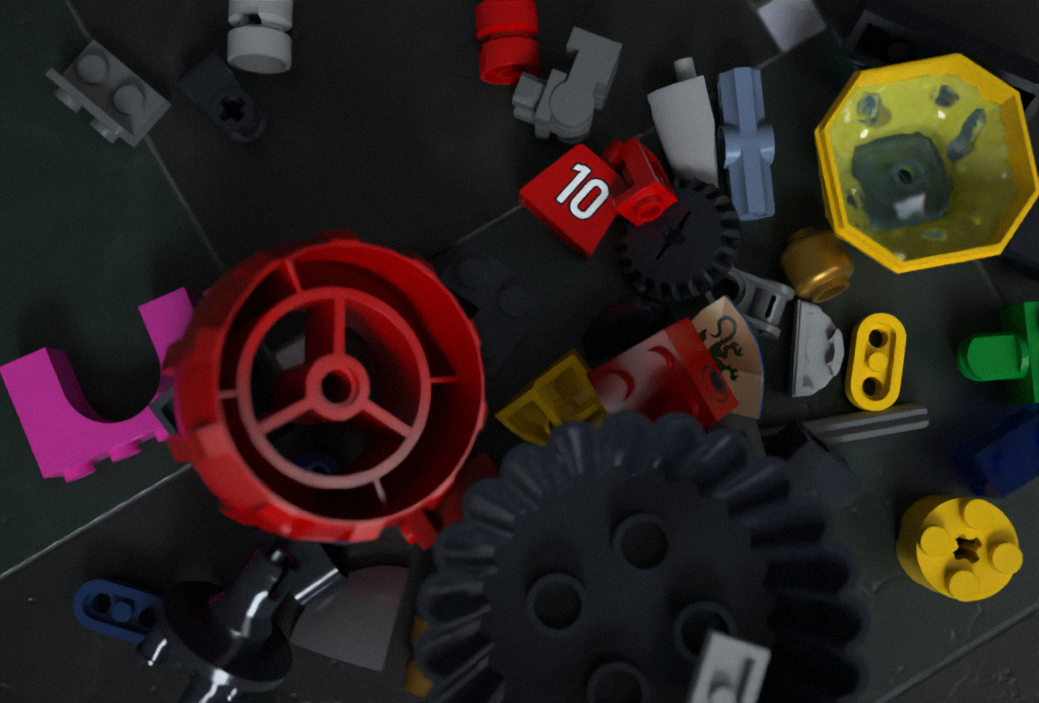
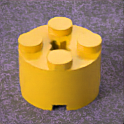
(984, 553)

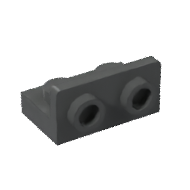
(110, 92)

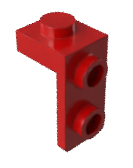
(427, 523)

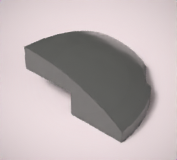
(355, 617)

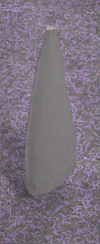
(686, 125)

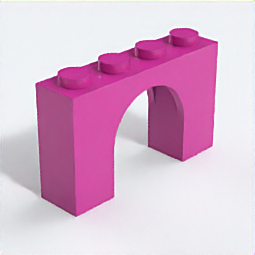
(58, 419)

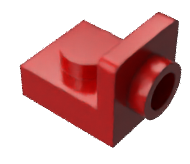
(649, 185)

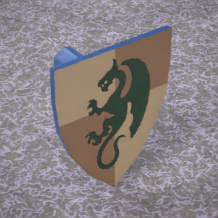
(734, 352)

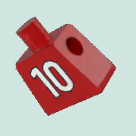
(577, 195)

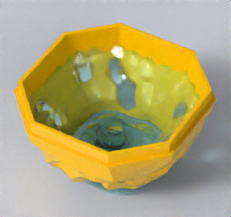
(954, 142)

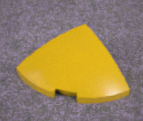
(552, 398)

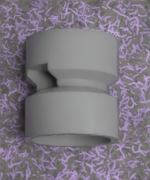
(259, 35)

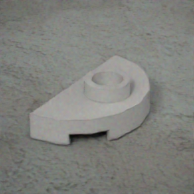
(815, 350)

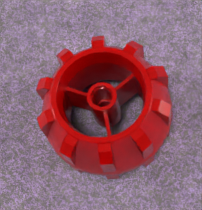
(424, 370)

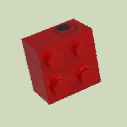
(666, 376)

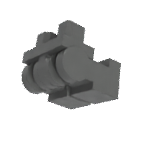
(566, 105)

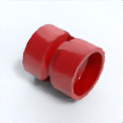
(508, 40)

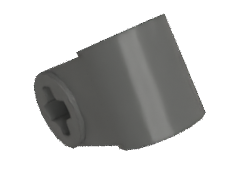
(757, 299)

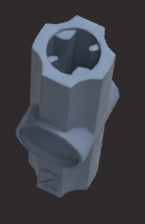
(745, 143)

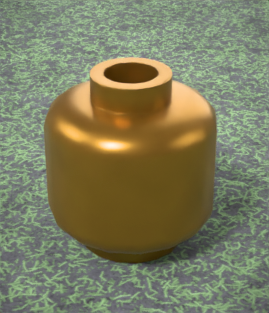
(816, 264)

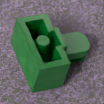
(1007, 353)

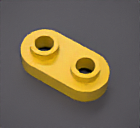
(880, 364)

